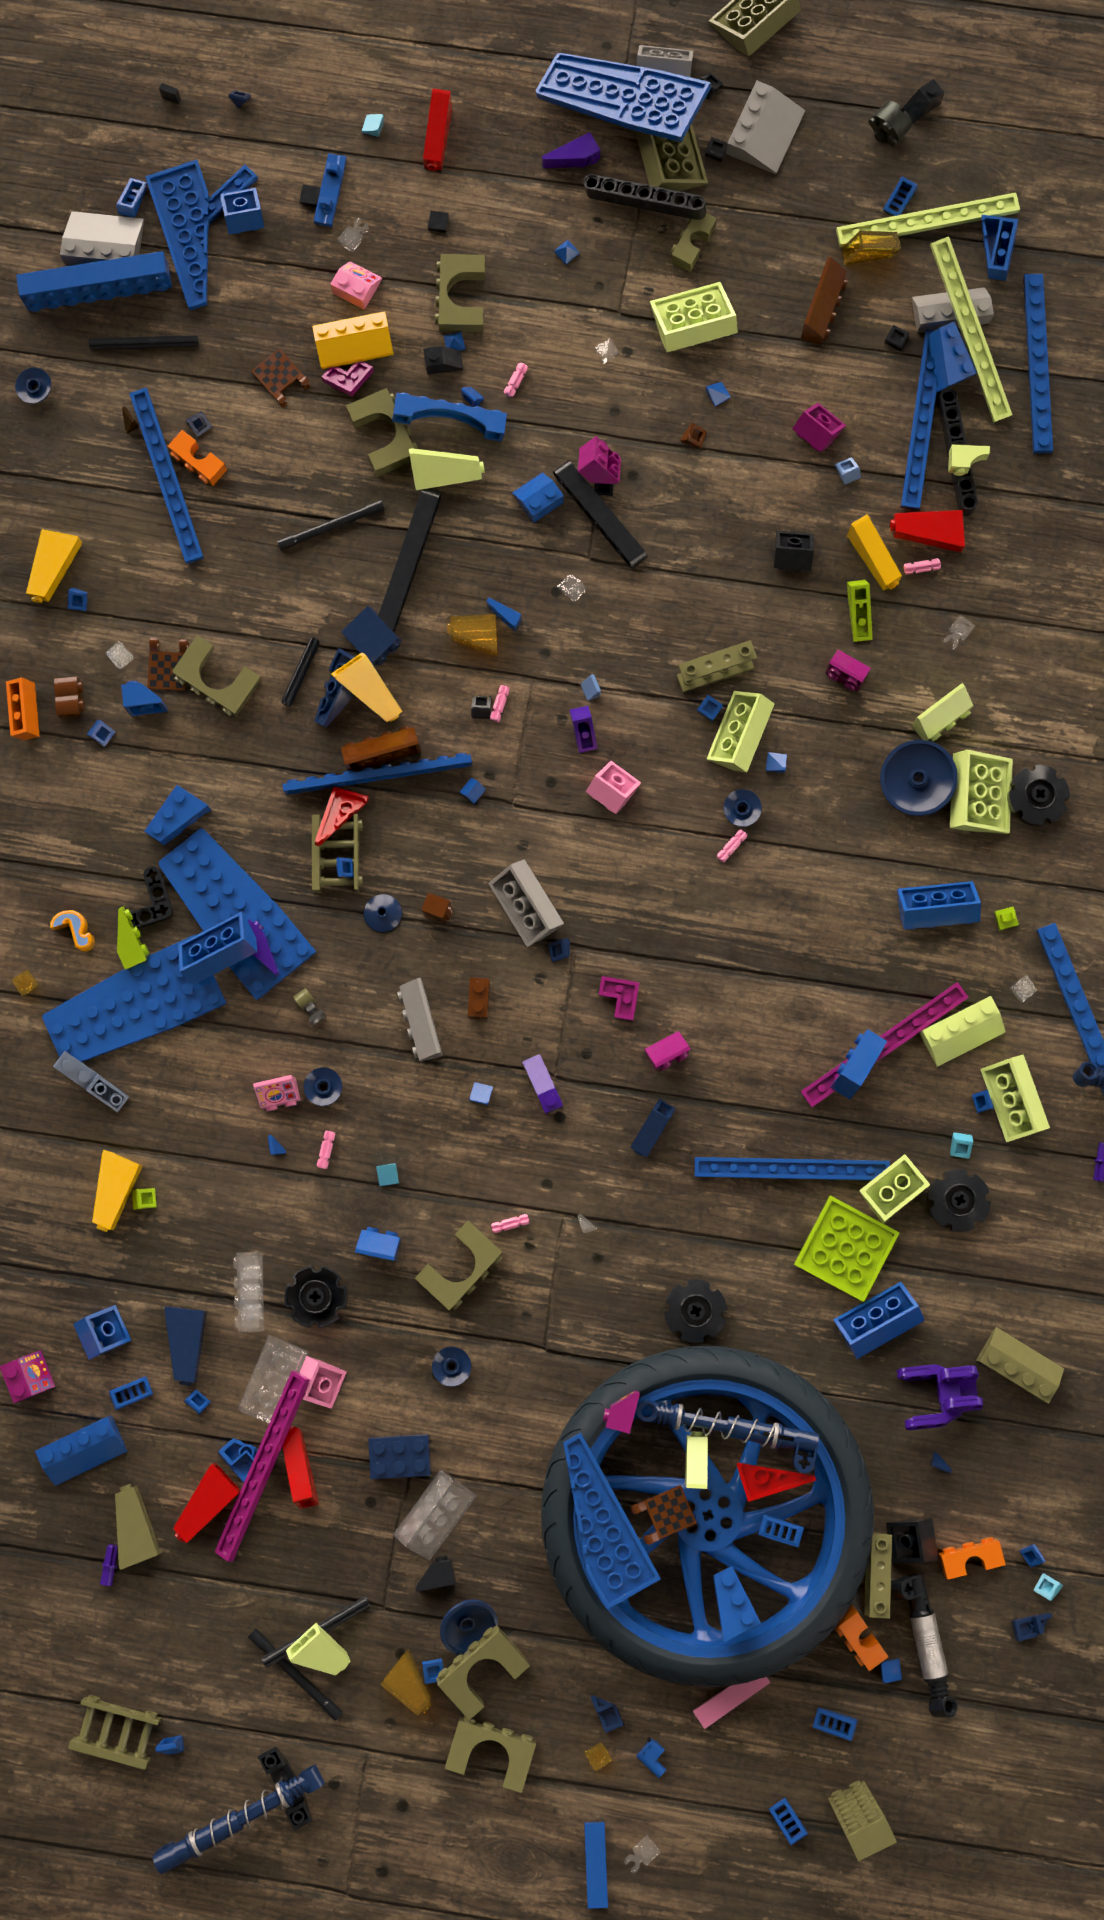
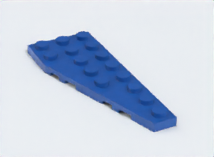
(183, 214)
(609, 1542)

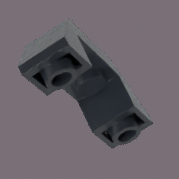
(280, 1770)

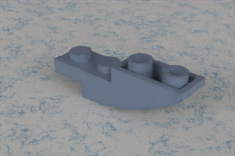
(91, 1081)

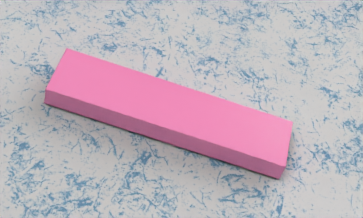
(727, 1700)

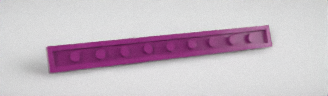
(895, 1037)
(262, 1466)

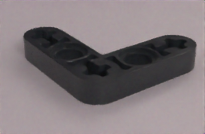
(157, 903)

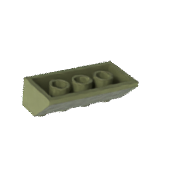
(1021, 1365)

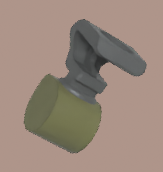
(306, 1003)

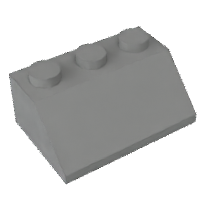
(665, 59)

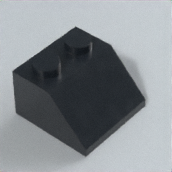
(793, 551)
(913, 1540)

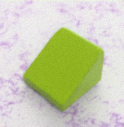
(144, 1198)

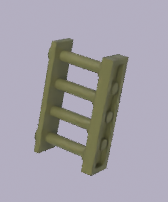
(716, 666)
(320, 863)
(878, 1578)
(119, 1753)

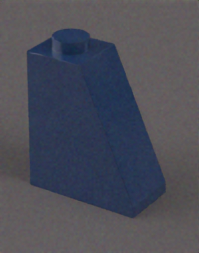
(652, 1128)

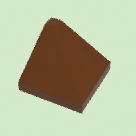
(694, 436)

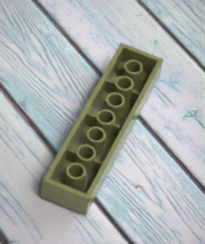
(861, 1820)

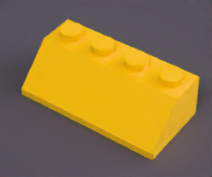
(353, 340)

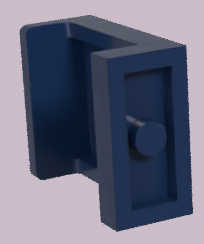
(371, 636)

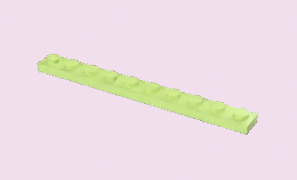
(934, 218)
(971, 329)

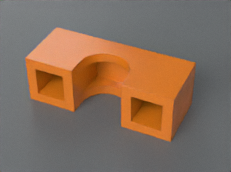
(183, 449)
(954, 1559)
(868, 1649)

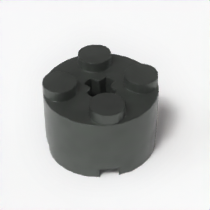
(890, 123)

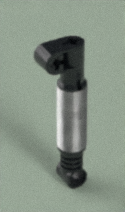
(927, 1642)

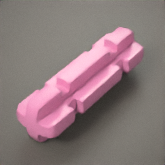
(515, 380)
(922, 566)
(499, 703)
(732, 845)
(326, 1149)
(510, 1223)

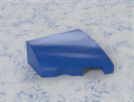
(238, 1457)

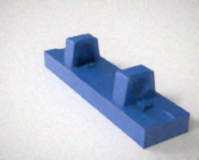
(330, 190)

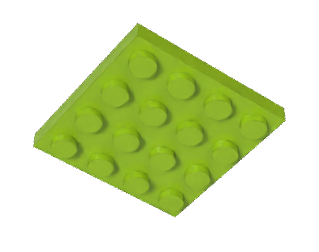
(846, 1248)

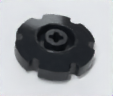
(1051, 802)
(945, 1207)
(305, 1308)
(709, 1319)

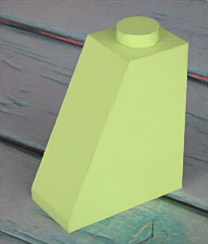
(696, 1460)
(318, 1651)

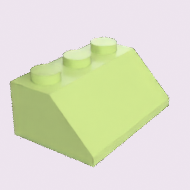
(943, 714)
(894, 1188)

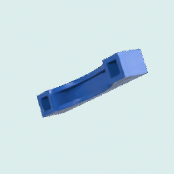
(488, 422)

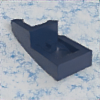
(1030, 1626)
(608, 1714)

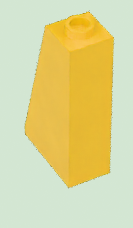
(874, 552)
(51, 562)
(366, 684)
(114, 1186)

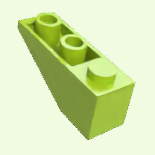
(128, 943)

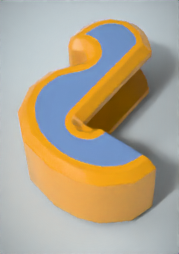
(78, 925)

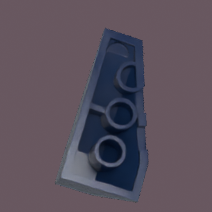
(336, 694)

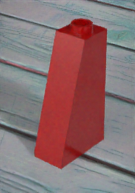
(437, 129)
(931, 528)
(299, 1470)
(208, 1500)

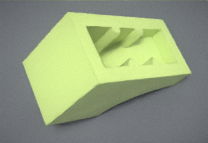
(963, 456)

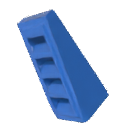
(902, 182)
(128, 208)
(507, 615)
(115, 1401)
(766, 1518)
(837, 1716)
(170, 1745)
(798, 1836)

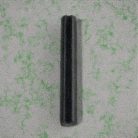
(300, 671)

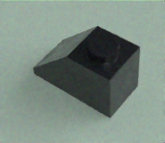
(924, 100)
(442, 360)
(438, 1574)

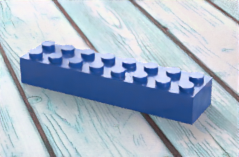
(94, 281)

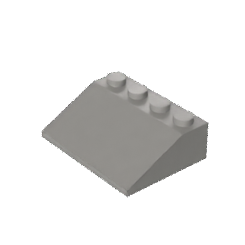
(765, 128)
(100, 238)

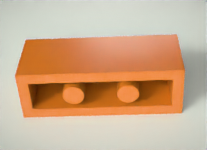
(22, 709)

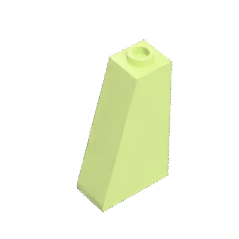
(443, 468)

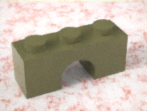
(684, 253)

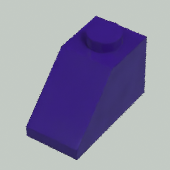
(583, 729)

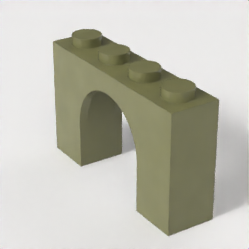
(452, 270)
(380, 407)
(229, 699)
(450, 1292)
(493, 1646)
(471, 1733)

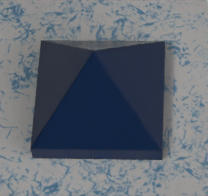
(239, 98)

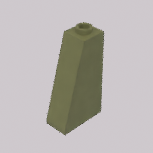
(134, 1528)

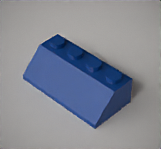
(939, 905)
(217, 948)
(879, 1320)
(81, 1450)

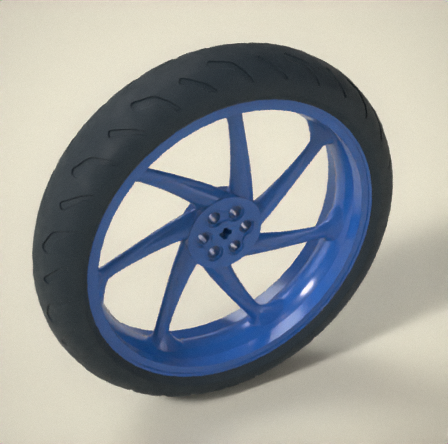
(814, 1601)

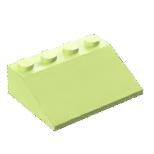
(694, 317)
(981, 792)

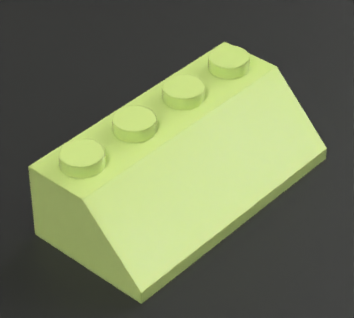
(740, 730)
(963, 1031)
(1015, 1098)

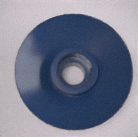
(27, 380)
(746, 799)
(384, 922)
(316, 1079)
(444, 1374)

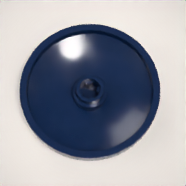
(918, 778)

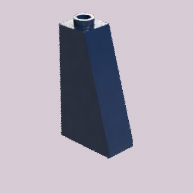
(185, 1338)

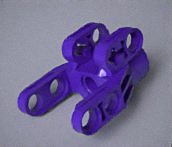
(954, 1389)

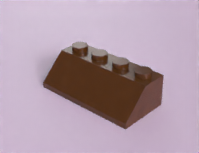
(824, 302)
(381, 749)

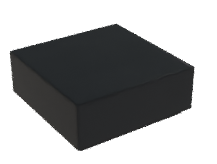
(169, 93)
(716, 149)
(309, 195)
(438, 221)
(896, 337)

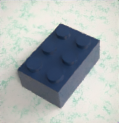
(399, 1456)

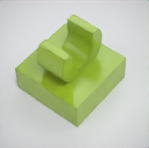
(1006, 918)

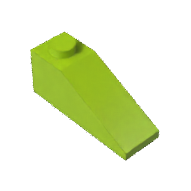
(860, 610)

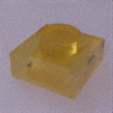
(25, 982)
(598, 1756)

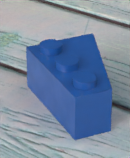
(999, 241)
(950, 357)
(175, 815)
(858, 1063)
(734, 1606)

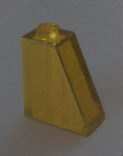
(870, 246)
(475, 632)
(408, 1685)

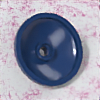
(460, 1635)

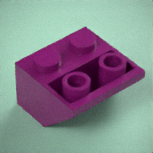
(599, 462)
(847, 671)
(666, 1051)

